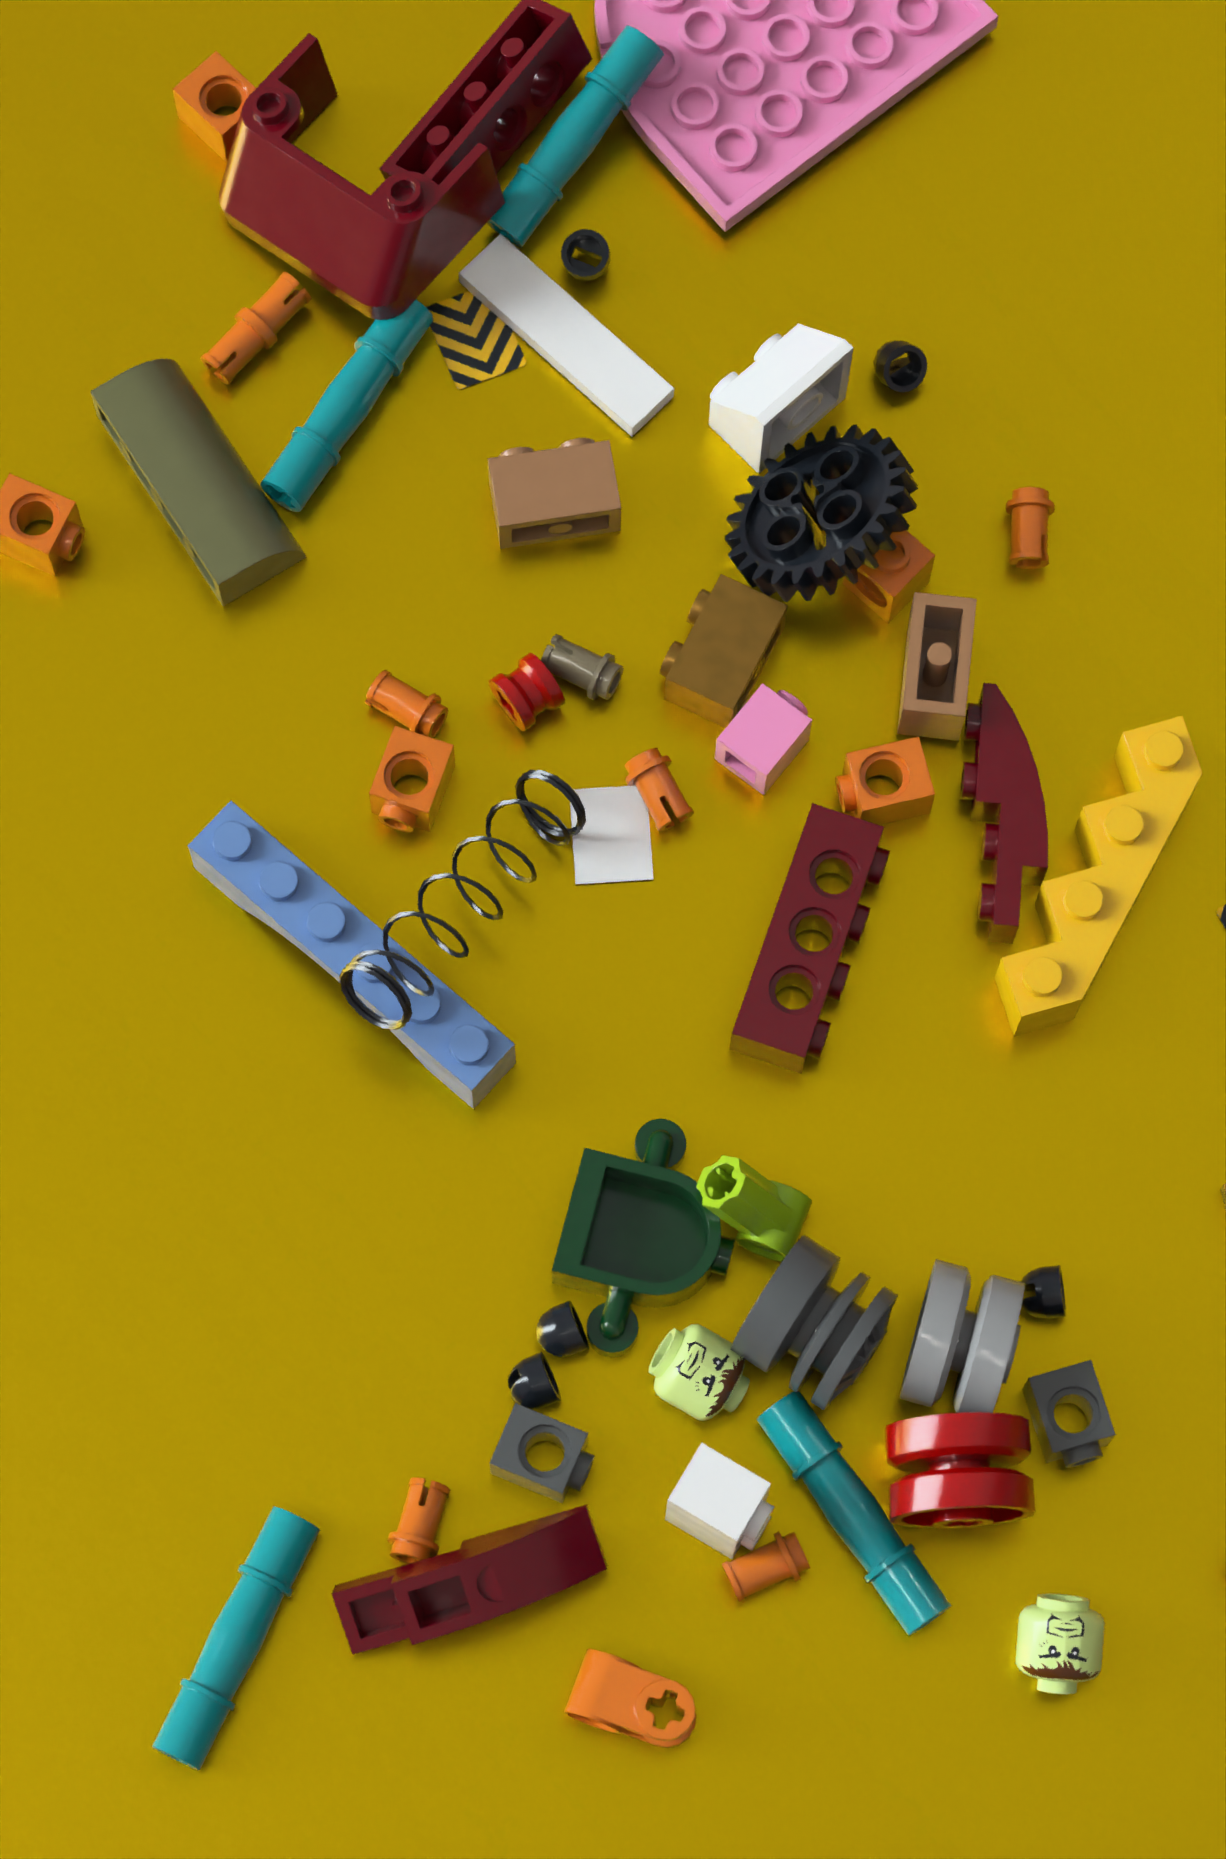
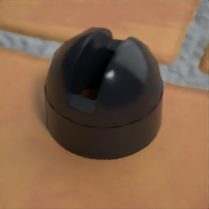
(589, 243)
(902, 373)
(1049, 1291)
(561, 1331)
(533, 1383)

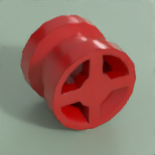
(527, 691)

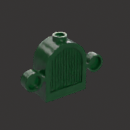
(637, 1235)

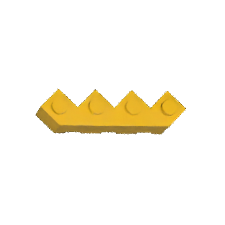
(1089, 907)

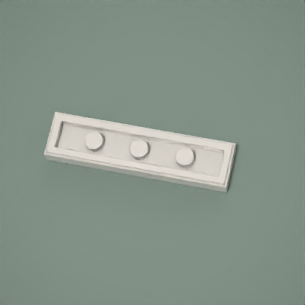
(566, 335)

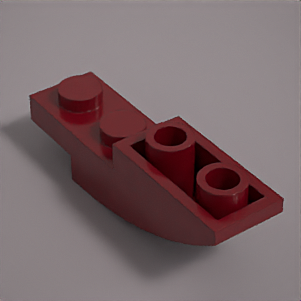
(1007, 793)
(472, 1583)

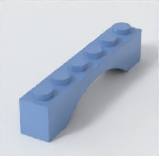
(312, 915)

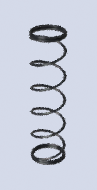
(537, 823)

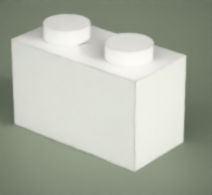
(720, 1503)

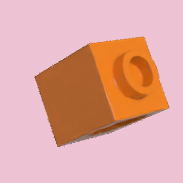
(205, 90)
(27, 502)
(896, 578)
(411, 755)
(900, 761)

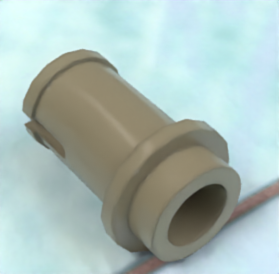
(583, 668)

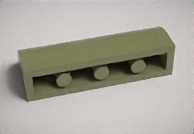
(196, 478)

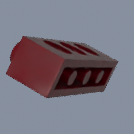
(497, 93)
(827, 845)

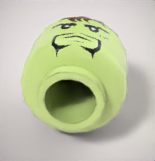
(698, 1372)
(1060, 1642)

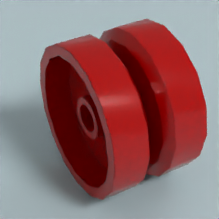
(959, 1470)

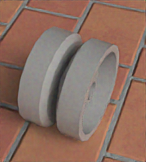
(972, 1343)

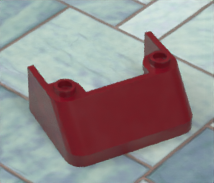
(357, 245)

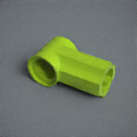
(760, 1209)

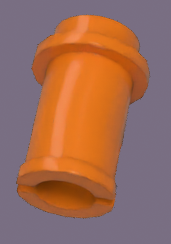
(1029, 527)
(407, 705)
(656, 786)
(419, 1522)
(766, 1566)

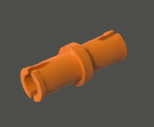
(256, 328)

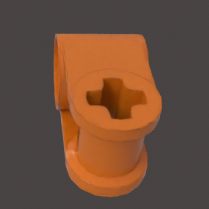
(618, 1699)

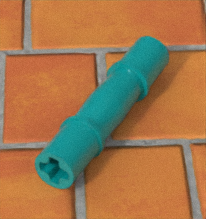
(575, 134)
(344, 407)
(853, 1512)
(236, 1638)

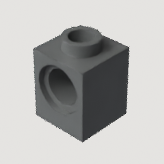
(1076, 1386)
(524, 1430)

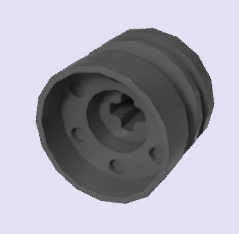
(814, 1322)

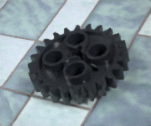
(860, 503)

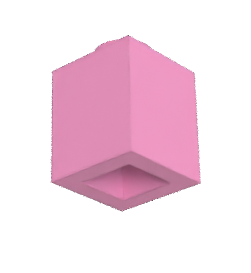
(764, 737)

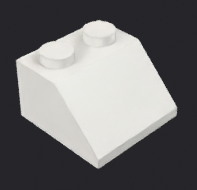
(781, 393)

